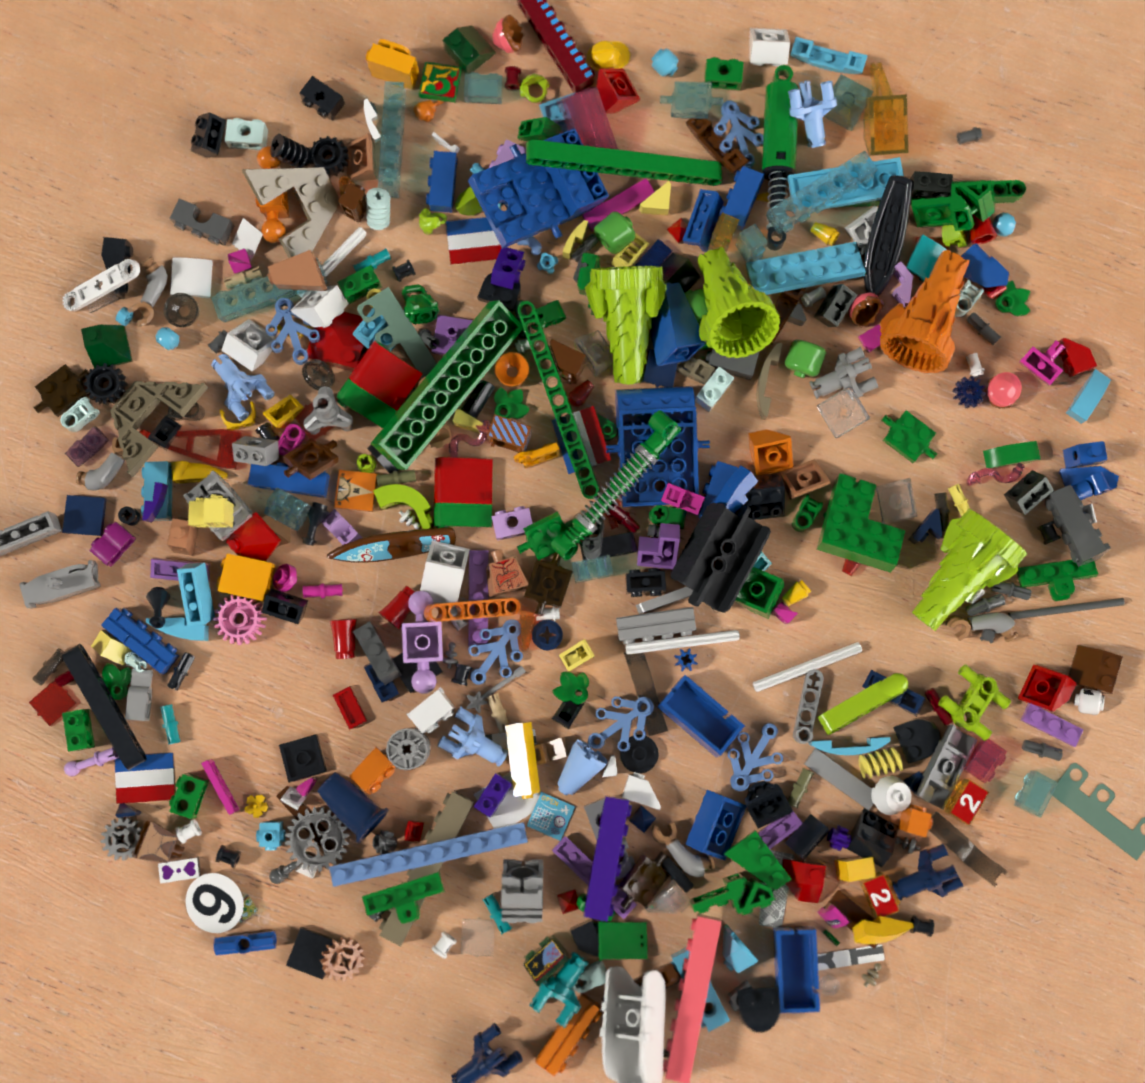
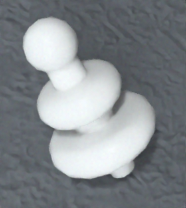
(410, 520)

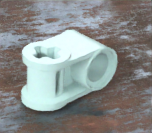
(968, 297)
(81, 415)
(593, 975)

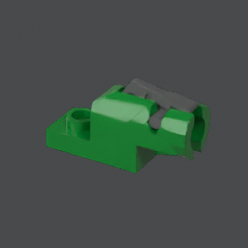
(582, 273)

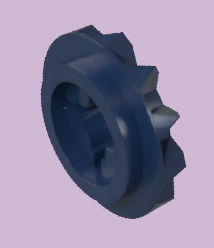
(540, 641)

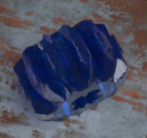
(969, 385)

